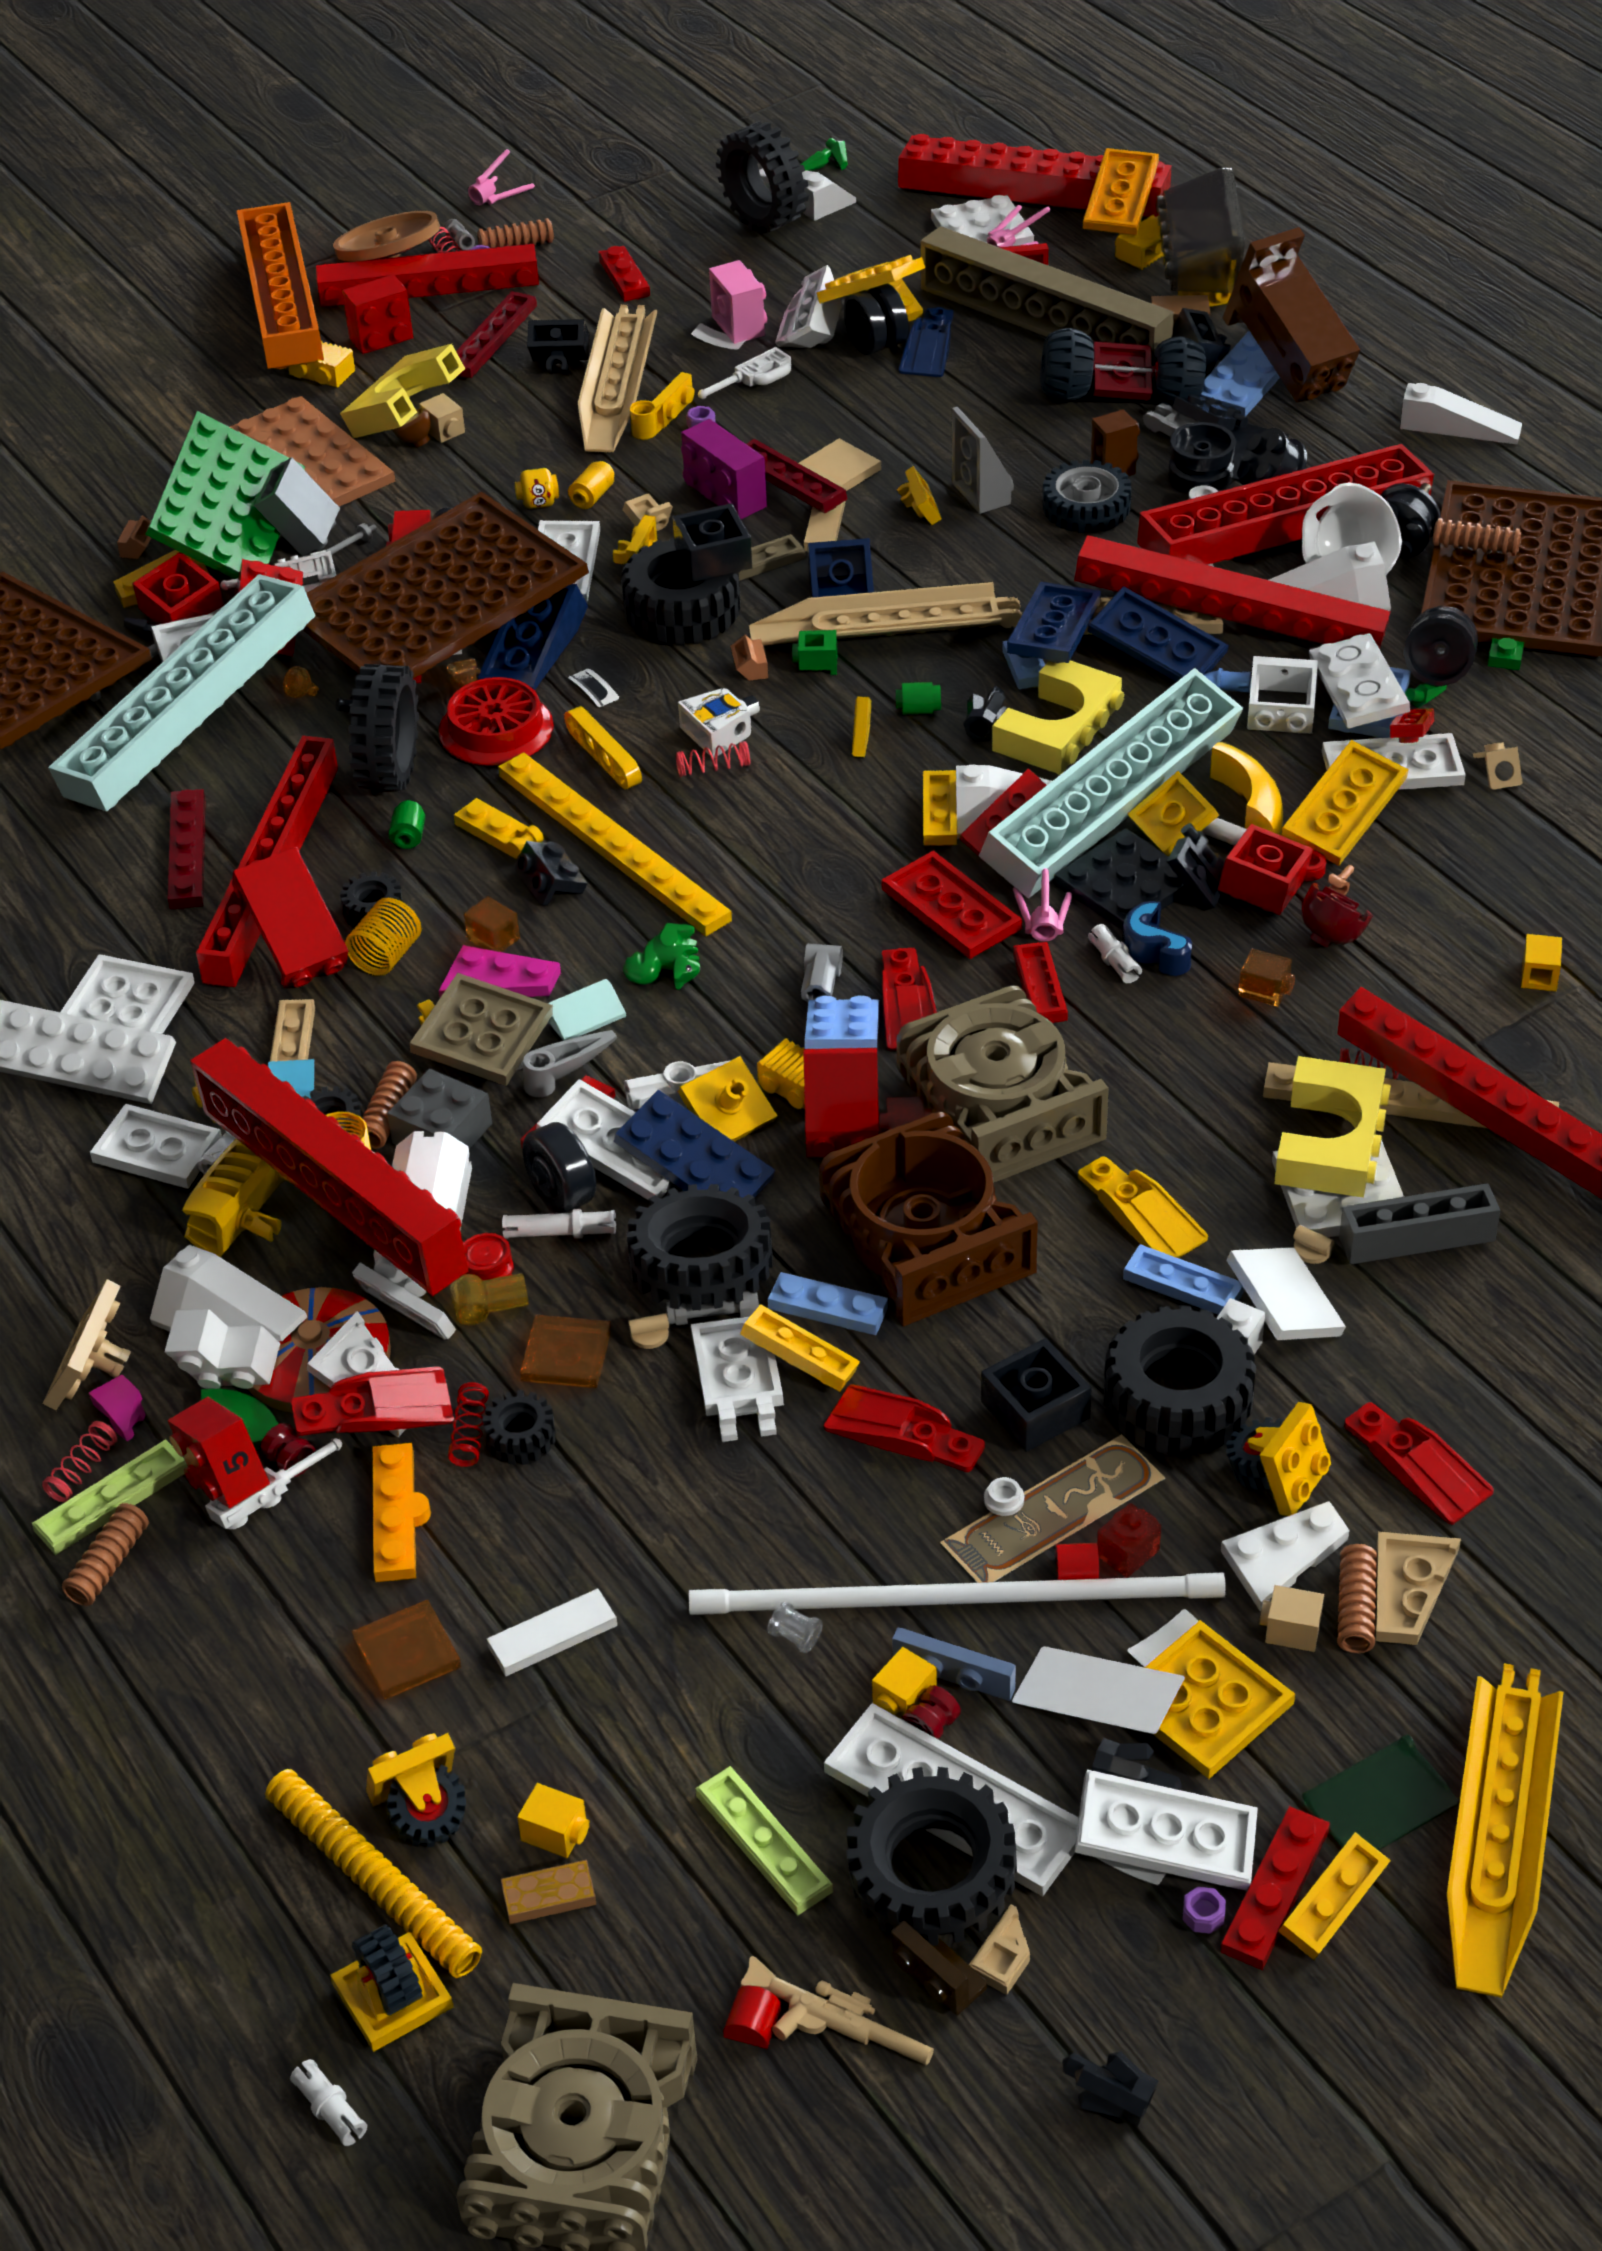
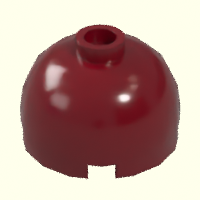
(1333, 916)

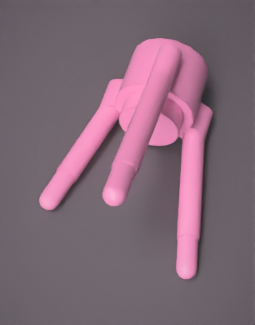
(484, 188)
(1005, 238)
(1044, 922)

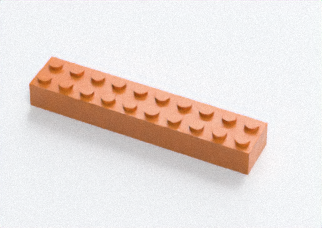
(280, 286)

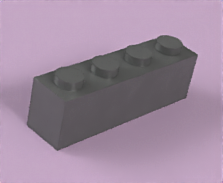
(1419, 1223)

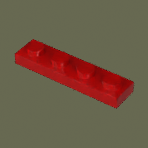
(1275, 1888)

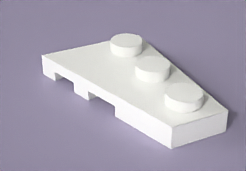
(349, 1354)
(1284, 1549)

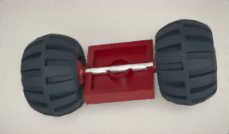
(1120, 369)

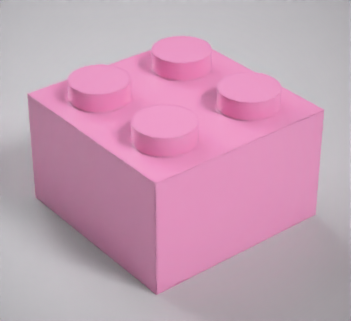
(737, 301)

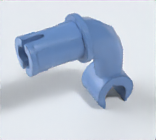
(1230, 680)

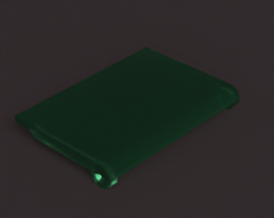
(1382, 1796)

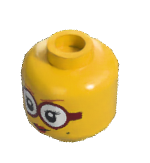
(537, 488)

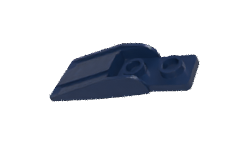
(928, 344)

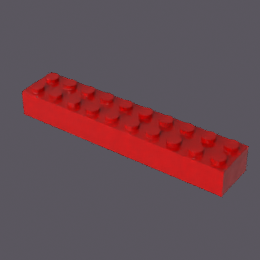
(1019, 172)
(1268, 510)
(331, 1166)

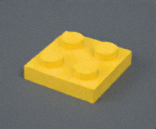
(1169, 810)

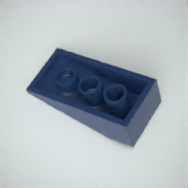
(534, 640)

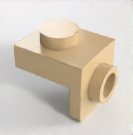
(646, 505)

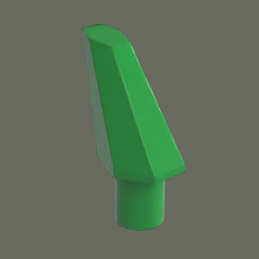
(838, 152)
(817, 160)
(1423, 694)

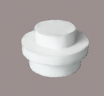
(1004, 1497)

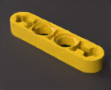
(603, 747)

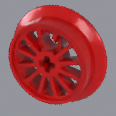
(495, 722)

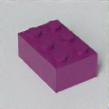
(723, 468)

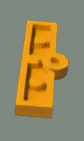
(396, 1512)

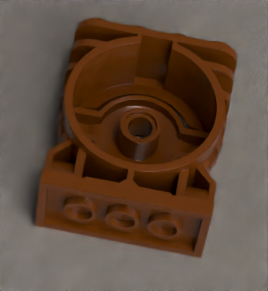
(939, 1217)

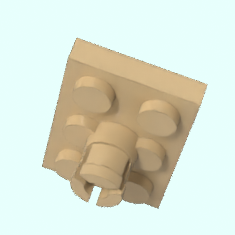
(89, 1348)

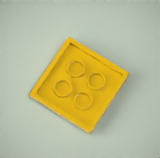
(870, 278)
(1220, 1702)

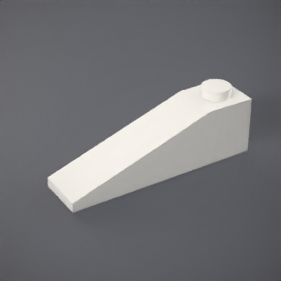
(823, 194)
(978, 788)
(208, 1282)

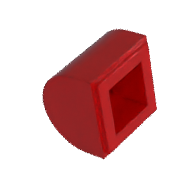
(1077, 1561)
(752, 2016)

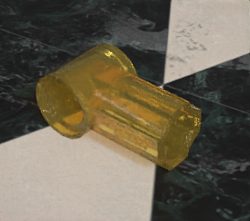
(477, 1298)

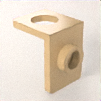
(1495, 754)

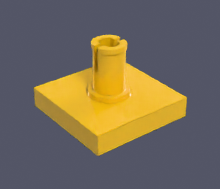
(729, 1100)

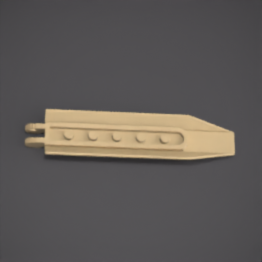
(613, 376)
(891, 613)

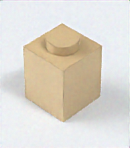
(445, 417)
(1292, 1618)

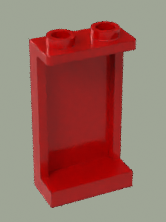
(291, 917)

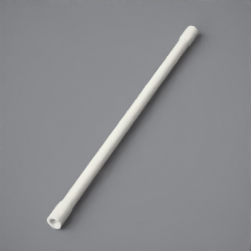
(1189, 1586)

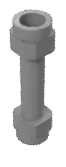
(461, 236)
(745, 1308)

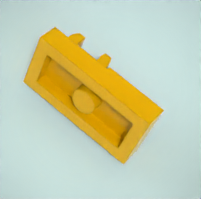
(919, 496)
(642, 536)

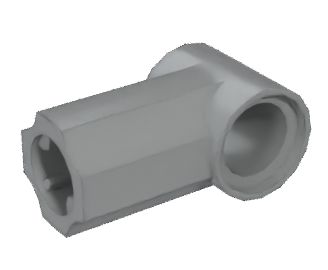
(821, 968)

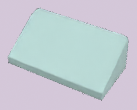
(586, 1010)

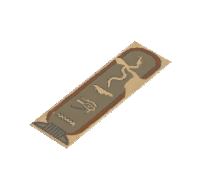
(1053, 1510)

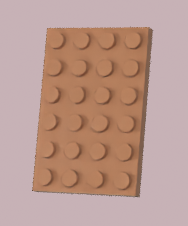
(327, 452)

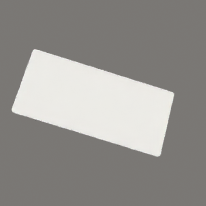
(1098, 1689)

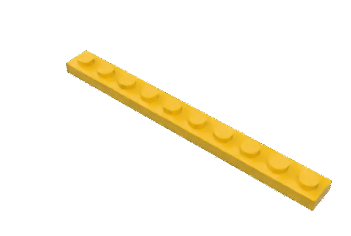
(615, 844)

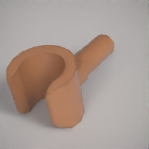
(1338, 881)

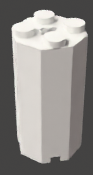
(442, 1169)

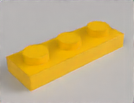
(939, 808)
(799, 1348)
(1334, 1896)

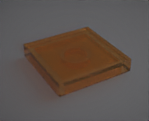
(565, 1351)
(406, 1649)

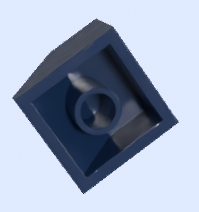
(840, 567)

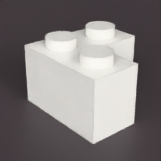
(221, 1353)

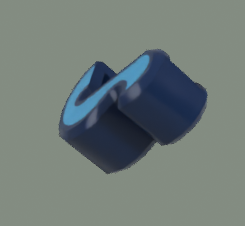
(1154, 944)

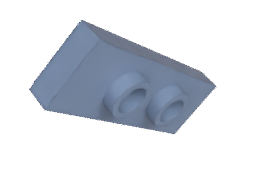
(959, 1665)

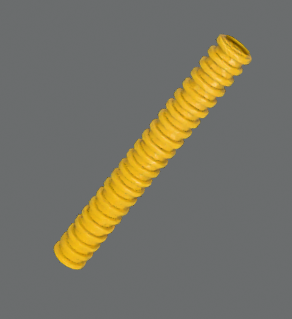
(374, 1873)

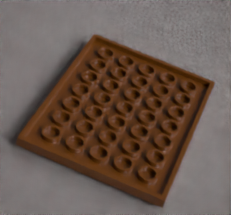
(439, 588)
(1543, 593)
(53, 658)

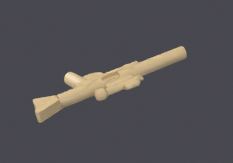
(838, 2013)

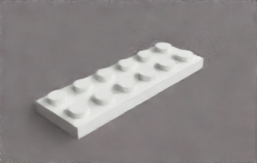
(82, 1052)
(888, 1745)

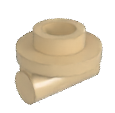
(1312, 1246)
(649, 1331)

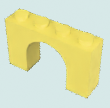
(387, 401)
(1058, 742)
(1341, 1162)

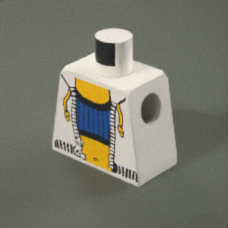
(717, 719)

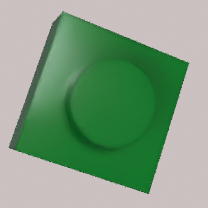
(1506, 653)

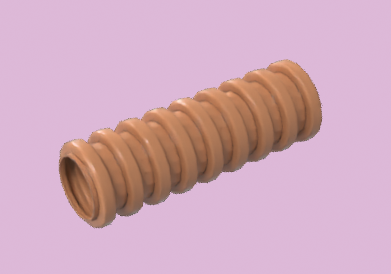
(517, 235)
(1476, 537)
(392, 1087)
(105, 1554)
(1357, 1598)

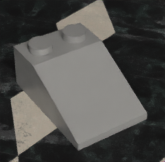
(976, 467)

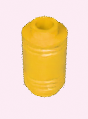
(591, 484)

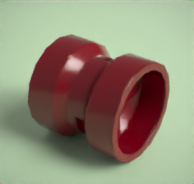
(285, 1447)
(934, 1711)

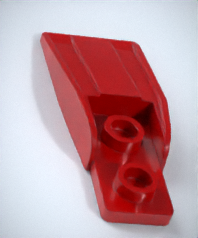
(905, 992)
(376, 1403)
(902, 1427)
(1421, 1462)

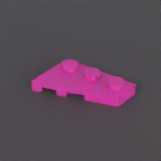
(509, 971)

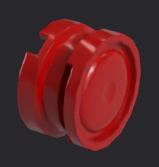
(488, 1256)

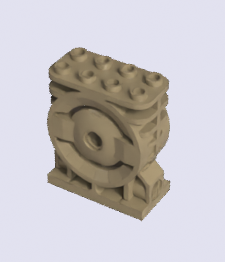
(982, 1072)
(565, 2062)

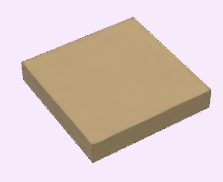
(842, 464)

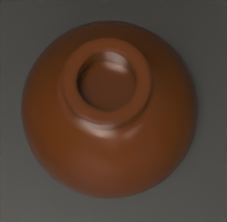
(415, 429)

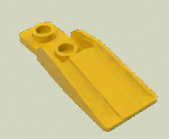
(1143, 1208)

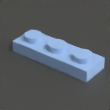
(1181, 1279)
(828, 1303)

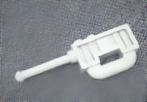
(758, 370)
(316, 563)
(268, 1496)

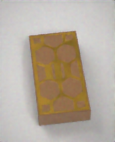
(548, 1891)

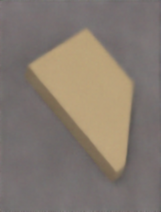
(1003, 1953)

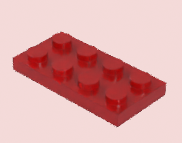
(951, 904)

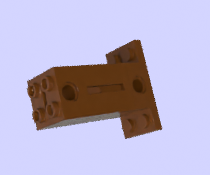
(1291, 318)

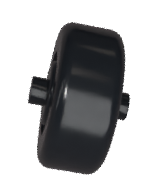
(559, 1167)

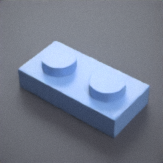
(1024, 670)

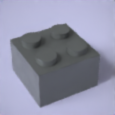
(441, 1105)

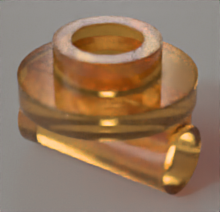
(463, 672)
(298, 683)

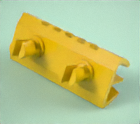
(229, 1200)

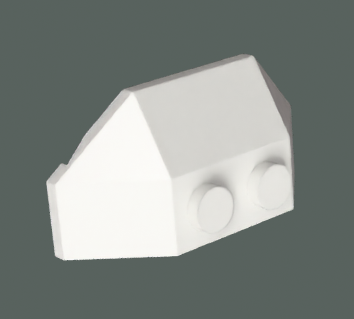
(807, 320)

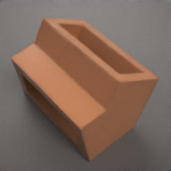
(133, 538)
(750, 658)

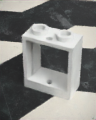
(1268, 676)

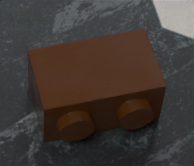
(1115, 441)

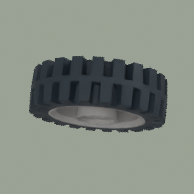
(1086, 496)

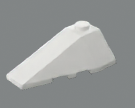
(1444, 413)
(1348, 574)

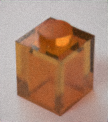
(491, 925)
(1266, 977)

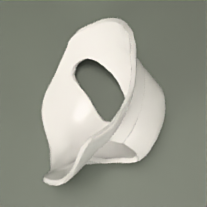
(1353, 518)

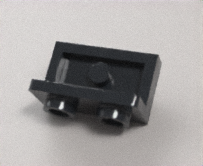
(547, 870)

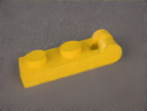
(496, 827)

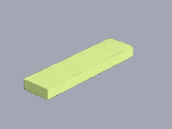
(98, 1502)
(764, 1840)

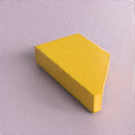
(861, 726)

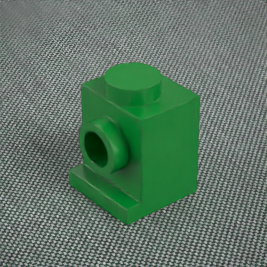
(816, 650)

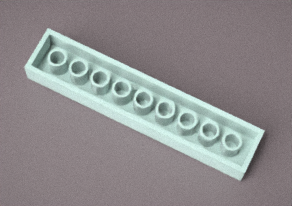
(181, 692)
(1110, 782)

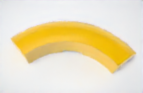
(1250, 780)

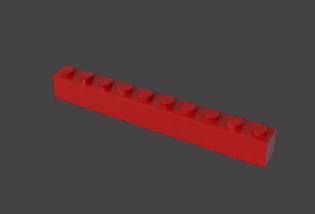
(1227, 593)
(282, 827)
(1474, 1088)

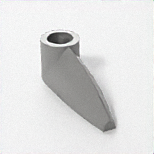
(559, 1059)

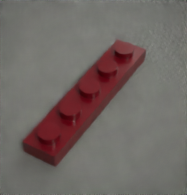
(494, 331)
(799, 480)
(186, 849)

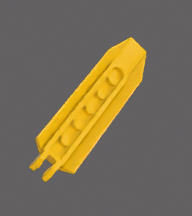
(1501, 1829)

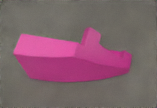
(120, 1403)

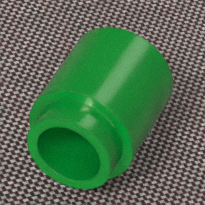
(918, 698)
(407, 824)

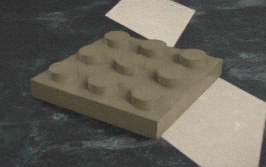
(481, 1029)

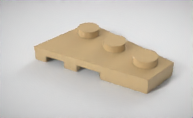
(1409, 1582)

